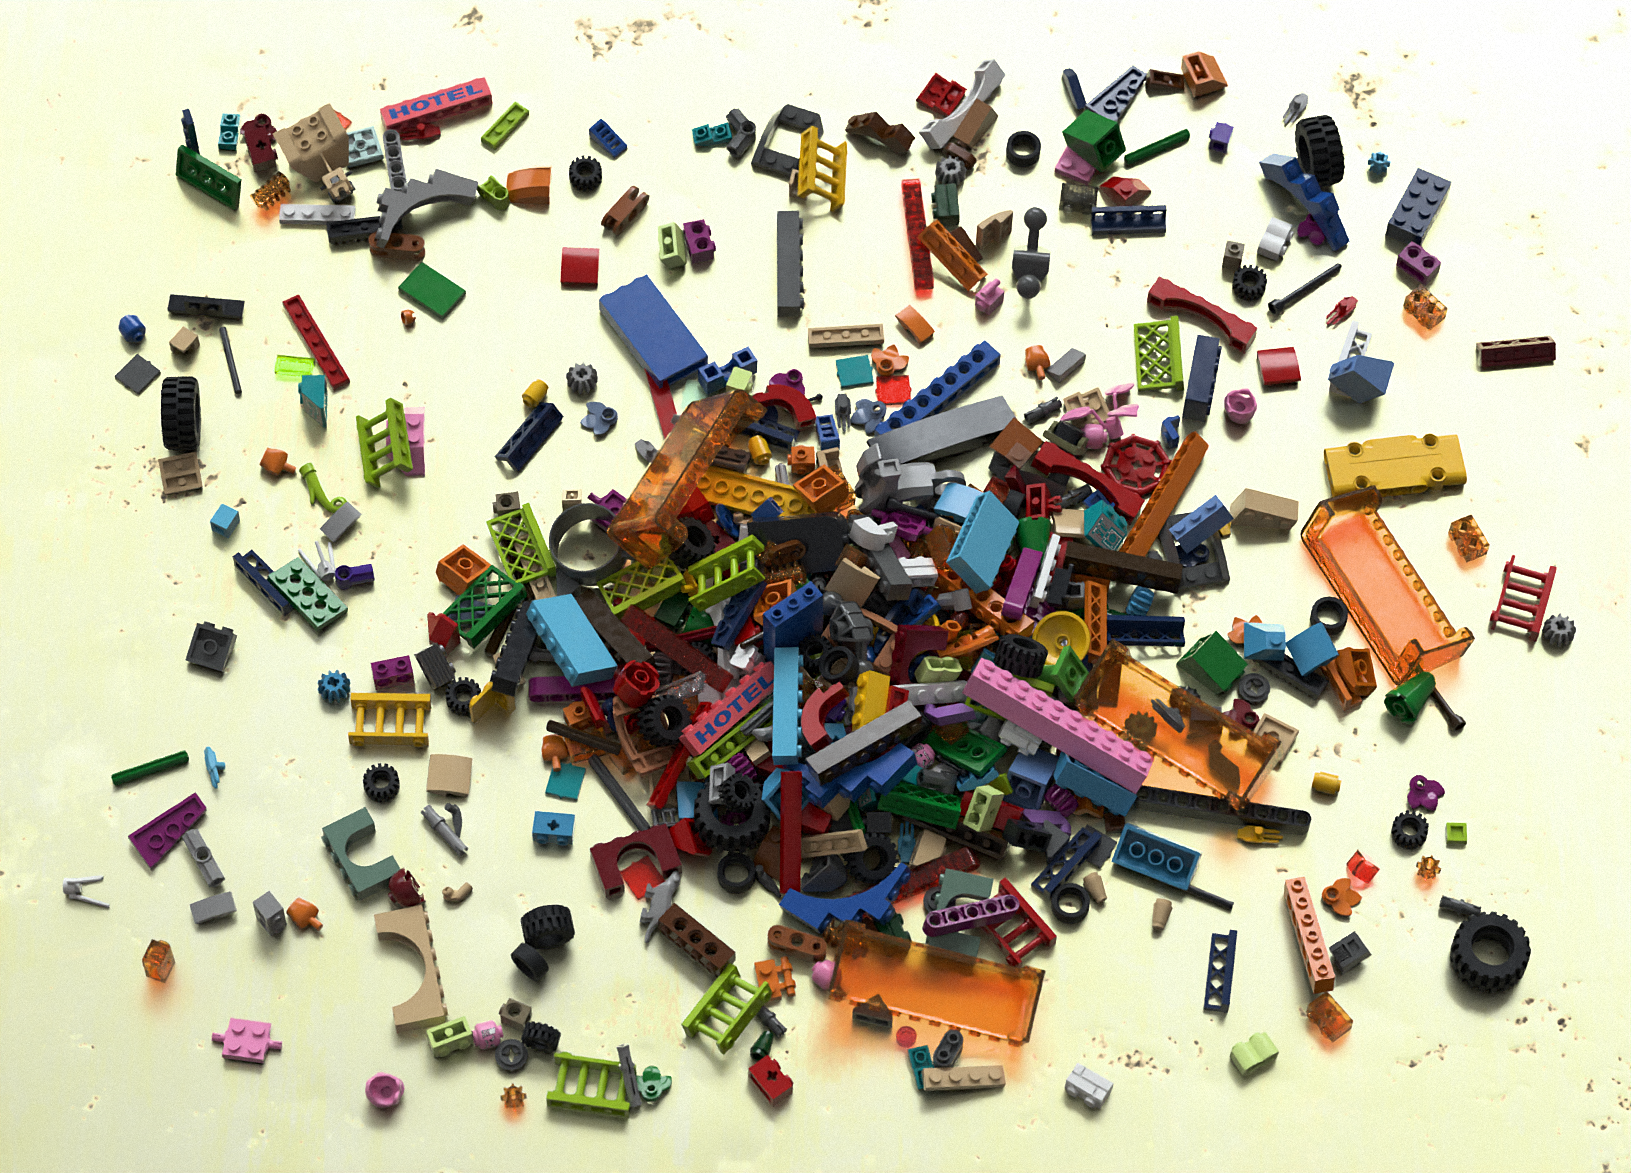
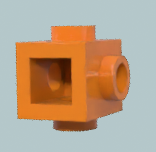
(802, 459)
(577, 716)

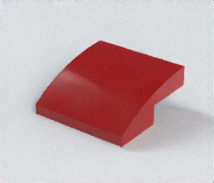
(941, 95)
(580, 265)
(1278, 365)
(594, 709)

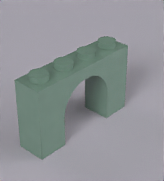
(340, 836)
(954, 886)

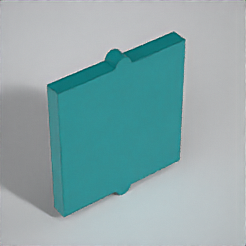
(854, 371)
(566, 782)

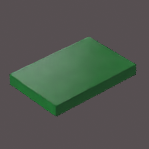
(432, 290)

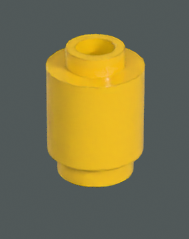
(535, 393)
(759, 450)
(1326, 782)

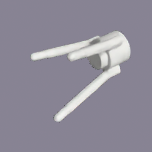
(325, 569)
(74, 885)

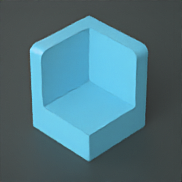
(225, 520)

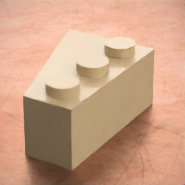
(1264, 510)

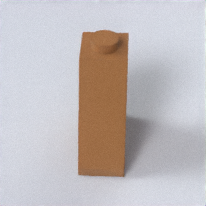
(975, 124)

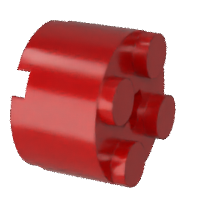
(636, 683)

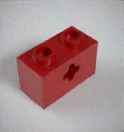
(772, 1091)

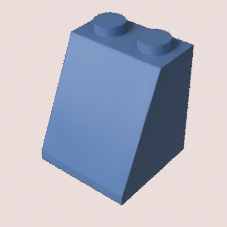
(1362, 377)
(1031, 778)

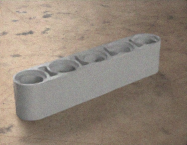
(394, 164)

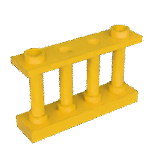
(808, 171)
(384, 701)

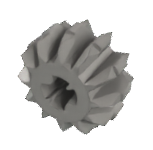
(950, 171)
(582, 377)
(1565, 632)

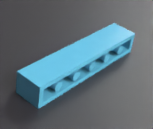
(786, 706)

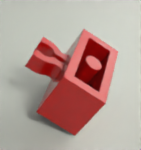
(1040, 502)

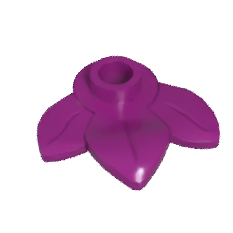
(1312, 230)
(785, 379)
(1426, 795)

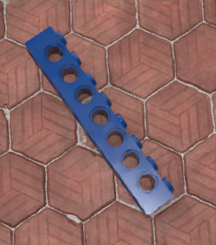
(982, 352)

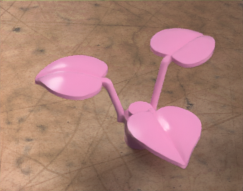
(1112, 423)

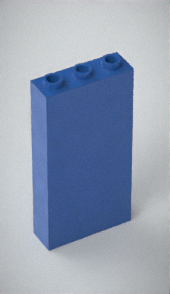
(653, 331)
(793, 620)

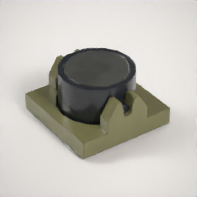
(1067, 437)

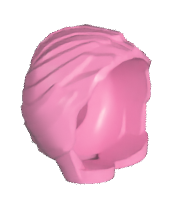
(1238, 407)
(384, 1090)

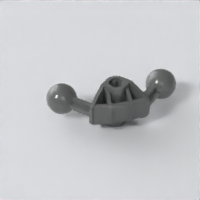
(1031, 261)
(850, 625)

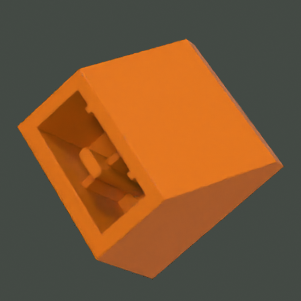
(1202, 73)

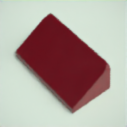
(1016, 481)

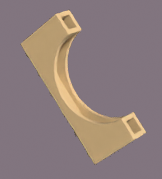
(410, 928)

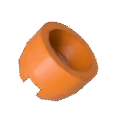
(407, 317)

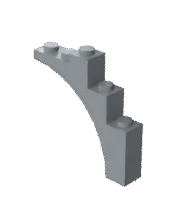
(440, 187)

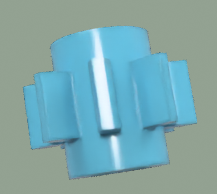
(1379, 162)

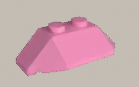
(416, 434)

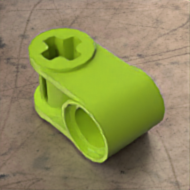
(494, 193)

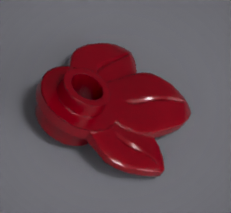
(254, 124)
(1242, 712)

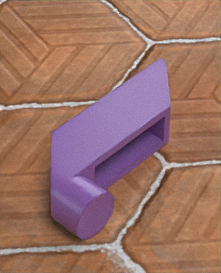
(949, 714)
(1054, 817)

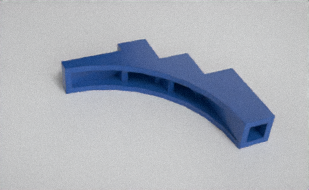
(1321, 205)
(879, 775)
(874, 903)

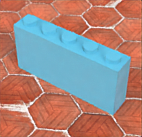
(983, 542)
(571, 640)

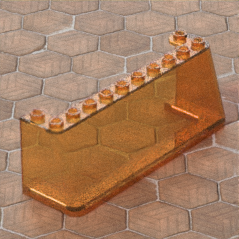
(647, 519)
(1381, 586)
(1213, 753)
(934, 985)

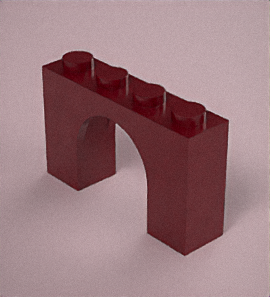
(908, 643)
(655, 841)

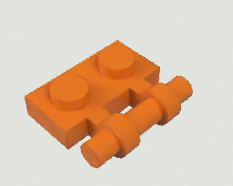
(769, 972)

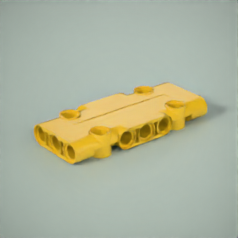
(1396, 464)

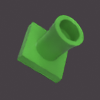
(1066, 673)

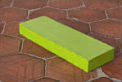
(504, 125)

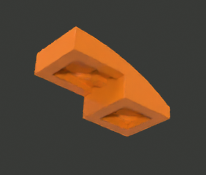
(915, 323)

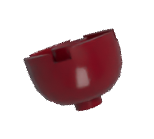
(405, 889)

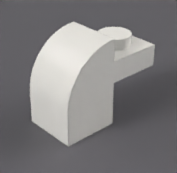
(872, 536)

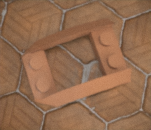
(884, 659)
(647, 761)

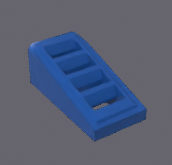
(601, 128)
(824, 437)

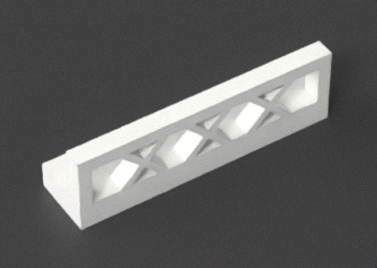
(1347, 348)

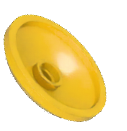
(1060, 627)

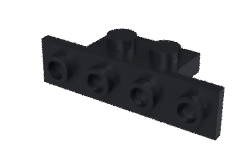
(206, 306)

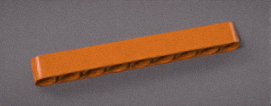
(1165, 495)

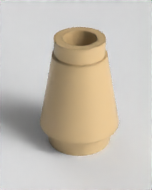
(1095, 886)
(1161, 912)

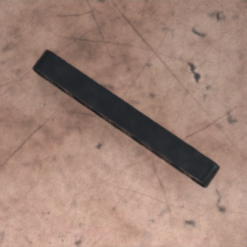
(1212, 813)

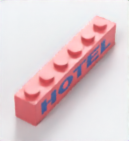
(437, 105)
(729, 710)

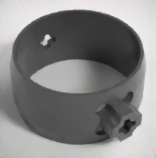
(568, 519)

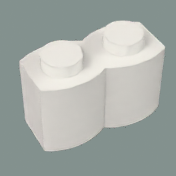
(1274, 239)

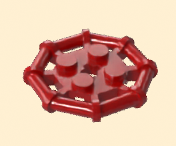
(1136, 455)

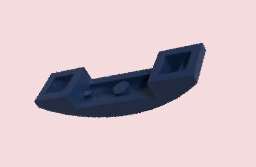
(897, 616)

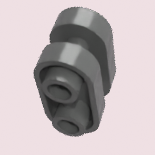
(948, 1049)

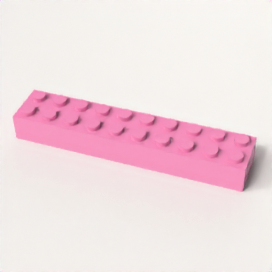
(1058, 725)

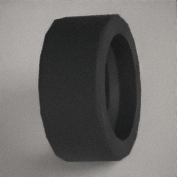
(1023, 160)
(1014, 502)
(1336, 604)
(831, 657)
(736, 858)
(1070, 888)
(529, 962)

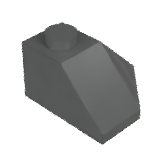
(825, 874)

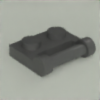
(732, 459)

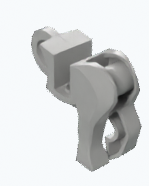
(903, 481)

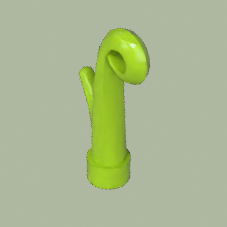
(315, 489)

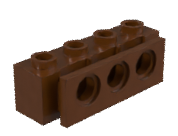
(693, 932)

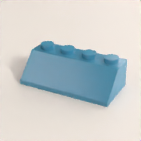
(1093, 785)
(1157, 856)

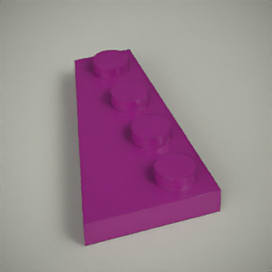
(164, 831)

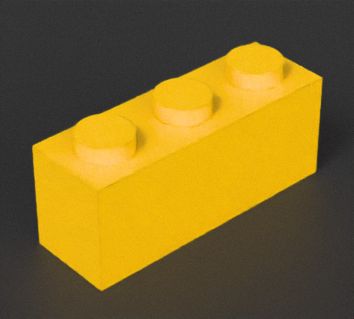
(870, 698)

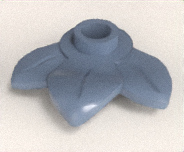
(866, 414)
(597, 418)

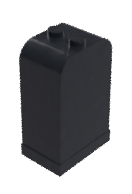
(820, 533)

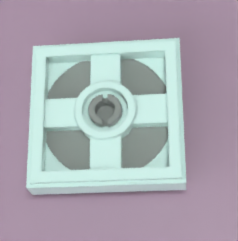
(364, 147)

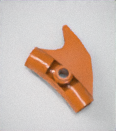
(969, 644)

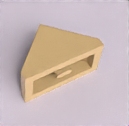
(571, 498)

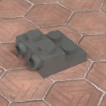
(211, 646)

